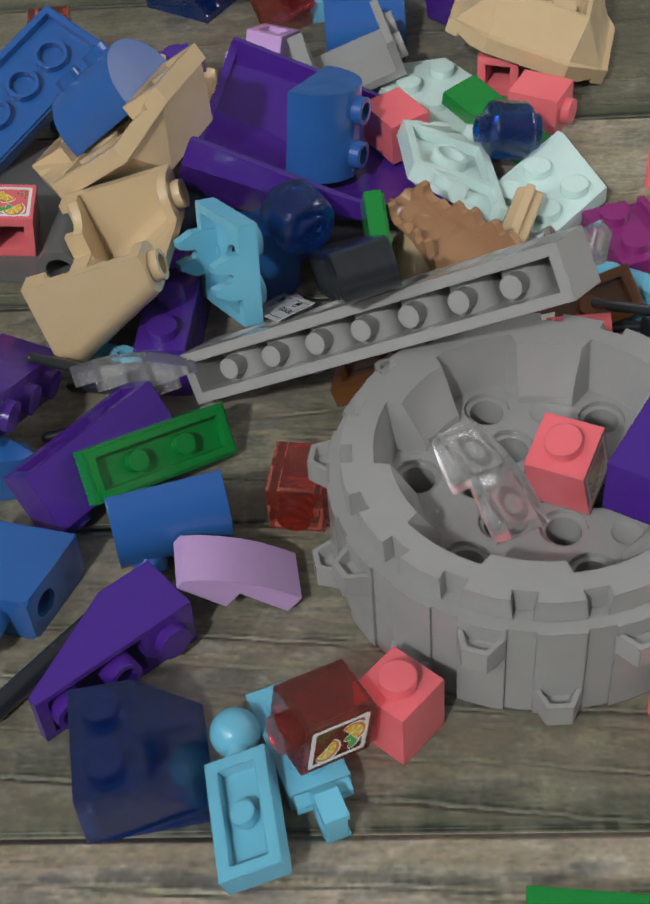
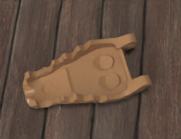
(445, 231)

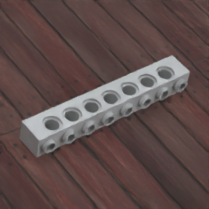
(423, 309)

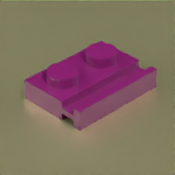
(629, 231)

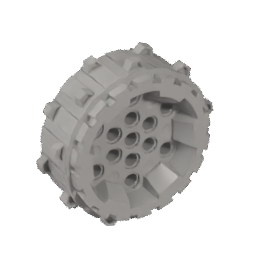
(514, 624)

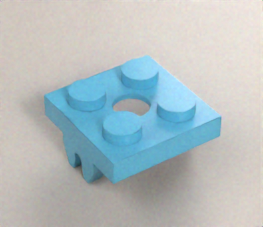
(228, 277)

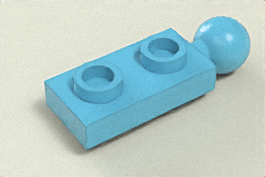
(245, 805)

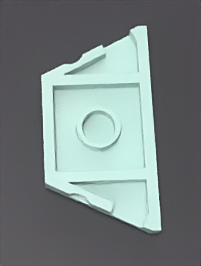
(426, 83)
(452, 165)
(562, 178)

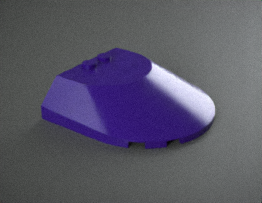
(246, 141)

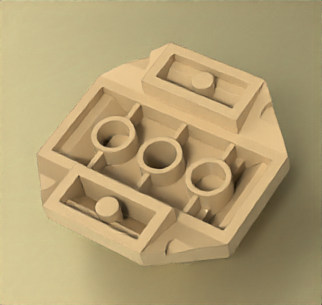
(544, 35)
(154, 133)

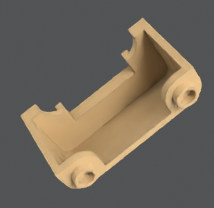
(119, 262)

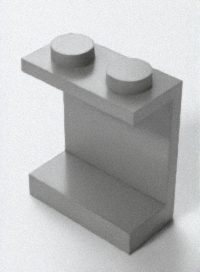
(372, 56)

